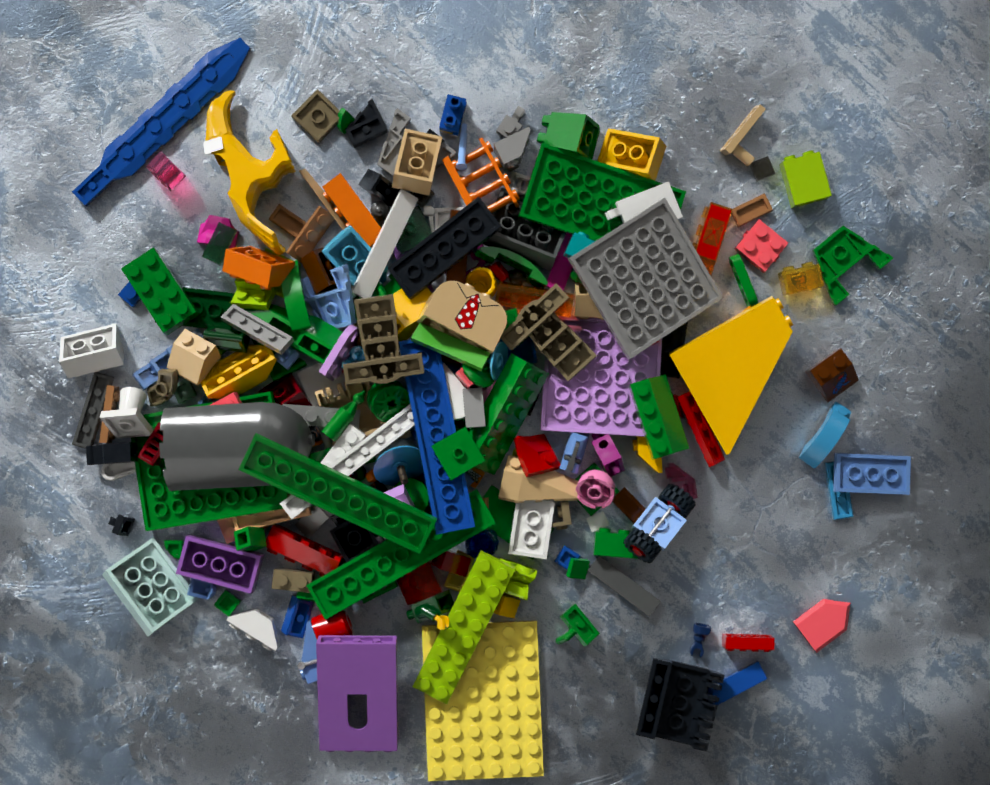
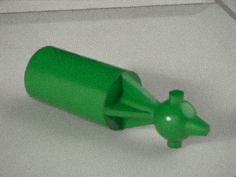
(343, 417)

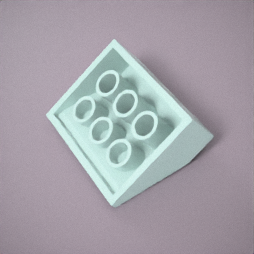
(149, 586)

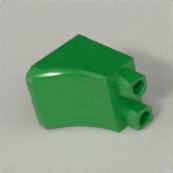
(571, 133)

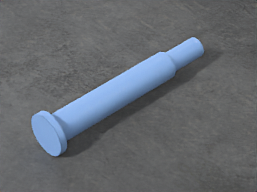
(461, 165)

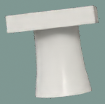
(128, 420)

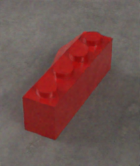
(303, 550)

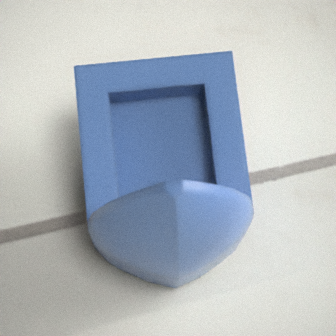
(201, 589)

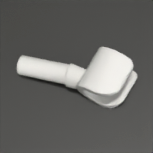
(429, 211)

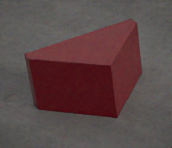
(453, 563)

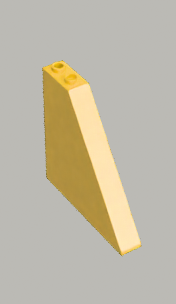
(732, 365)

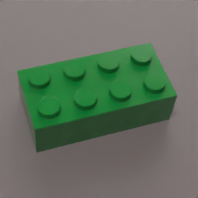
(160, 291)

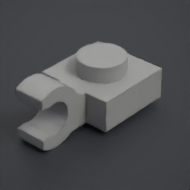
(511, 124)

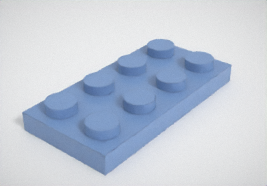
(872, 473)

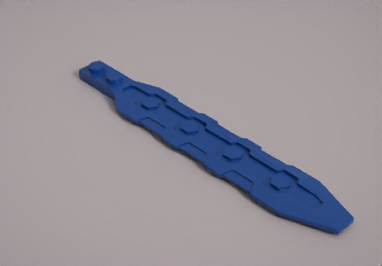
(165, 118)

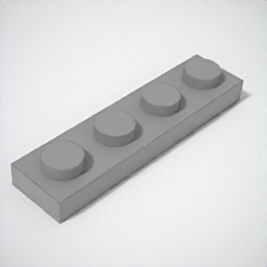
(257, 329)
(319, 415)

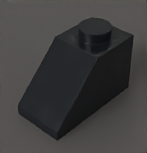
(379, 187)

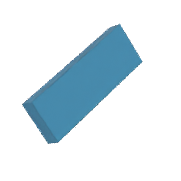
(840, 501)

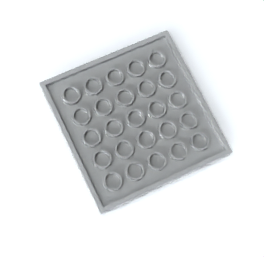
(645, 278)

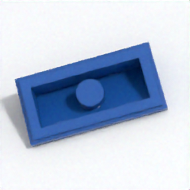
(297, 617)

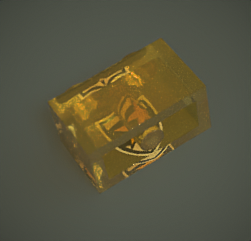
(800, 279)

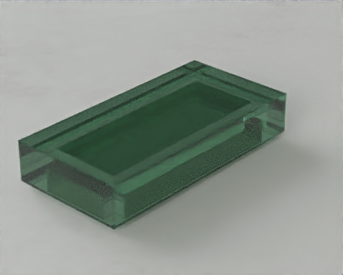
(219, 243)

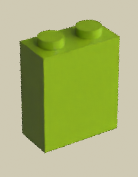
(805, 179)

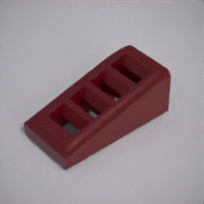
(147, 448)

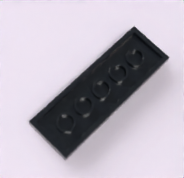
(445, 247)

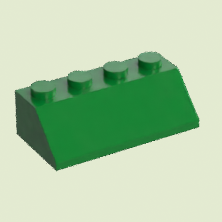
(658, 416)

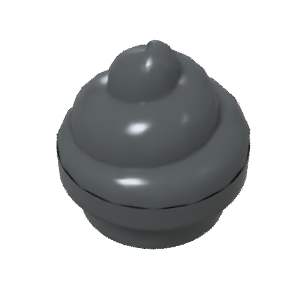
(379, 210)

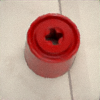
(335, 625)

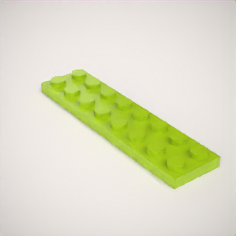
(466, 625)

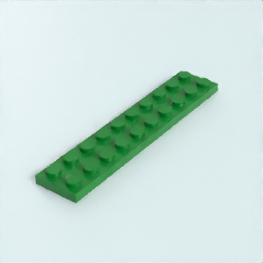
(337, 493)
(388, 563)

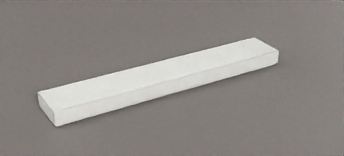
(384, 244)

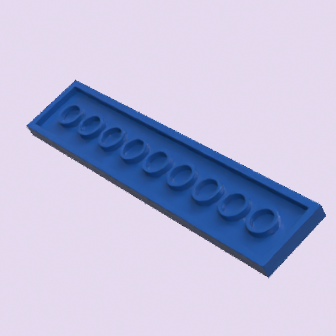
(433, 423)

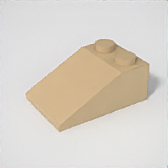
(416, 162)

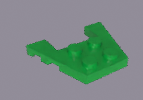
(839, 254)

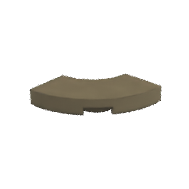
(164, 387)

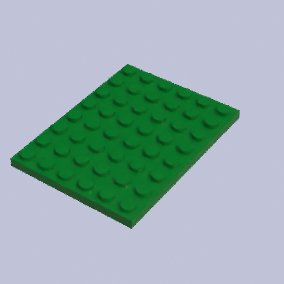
(183, 507)

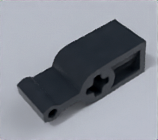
(112, 453)

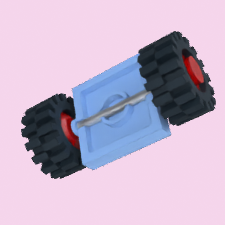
(659, 523)

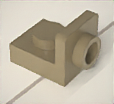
(564, 512)

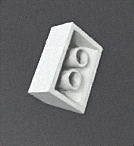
(91, 351)

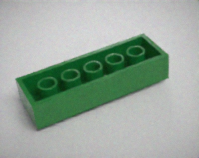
(506, 410)

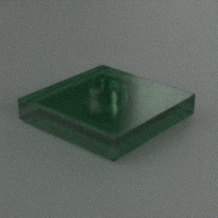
(414, 231)

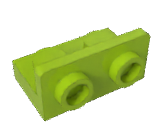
(252, 296)

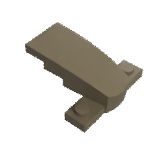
(550, 334)
(380, 344)

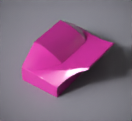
(208, 227)

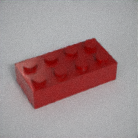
(748, 642)

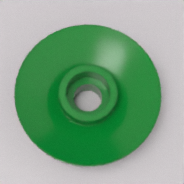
(479, 378)

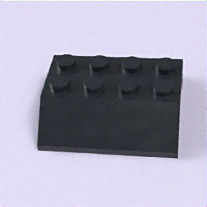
(679, 703)

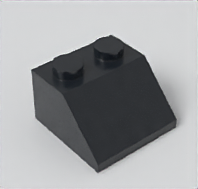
(354, 540)

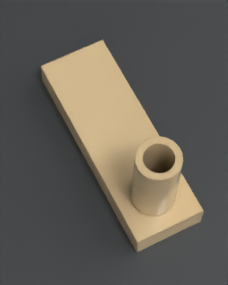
(732, 145)

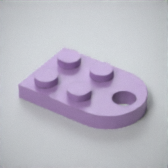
(341, 351)

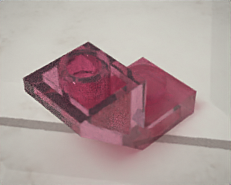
(676, 474)

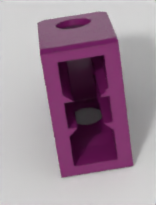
(607, 454)

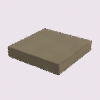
(317, 116)

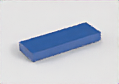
(739, 682)

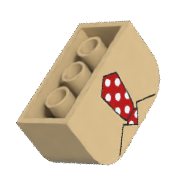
(465, 315)

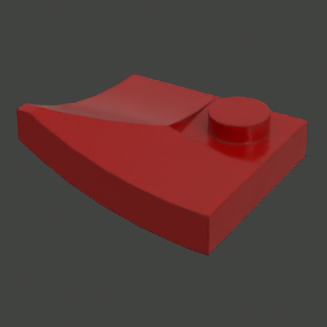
(535, 455)

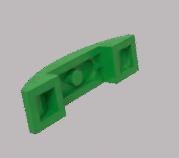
(516, 261)
(295, 300)

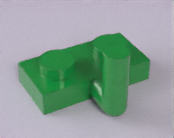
(578, 626)

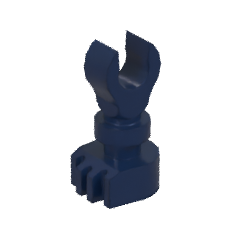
(700, 630)

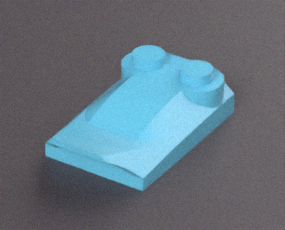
(349, 249)

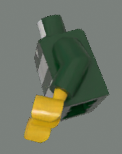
(432, 609)

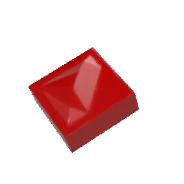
(499, 271)

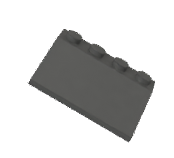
(524, 237)

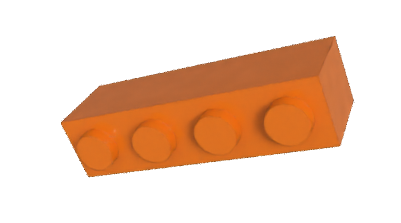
(351, 208)

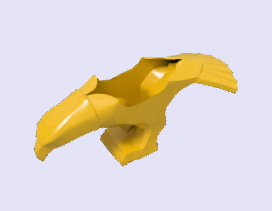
(247, 174)

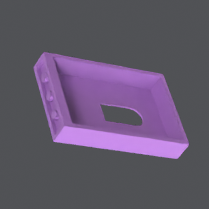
(359, 668)

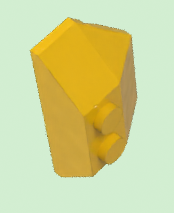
(239, 372)

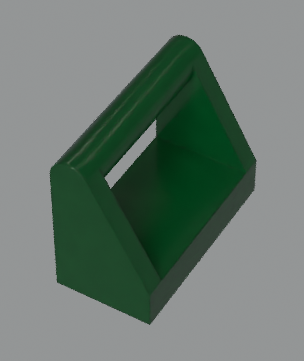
(227, 339)

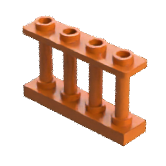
(462, 182)

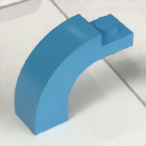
(827, 435)

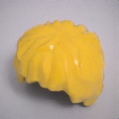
(482, 280)

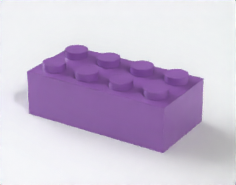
(219, 564)

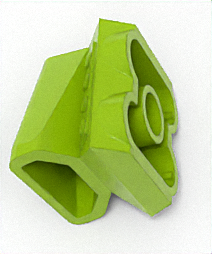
(520, 580)

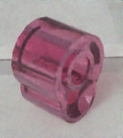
(165, 171)

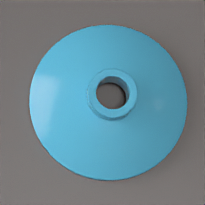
(498, 360)

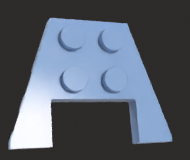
(334, 306)

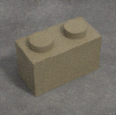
(292, 579)

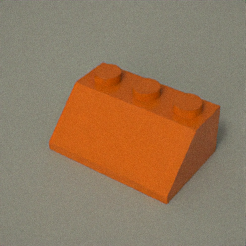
(257, 266)

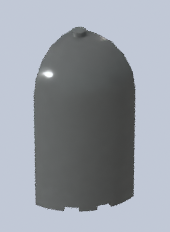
(209, 442)

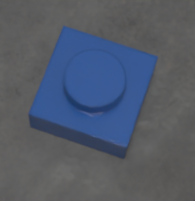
(129, 295)

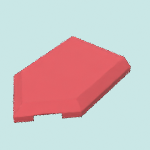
(823, 622)

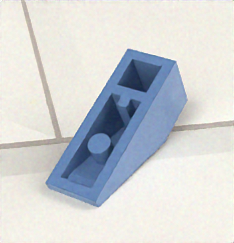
(309, 673)

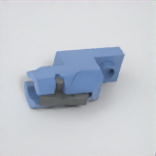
(574, 451)

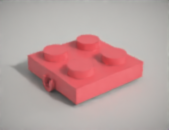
(761, 245)

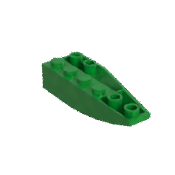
(312, 342)

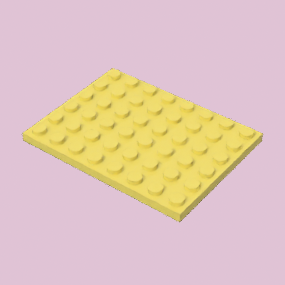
(494, 712)

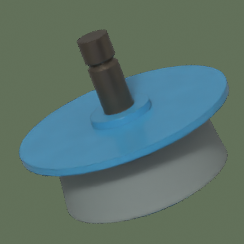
(398, 463)

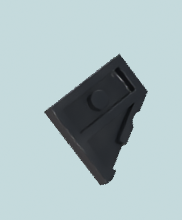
(366, 126)

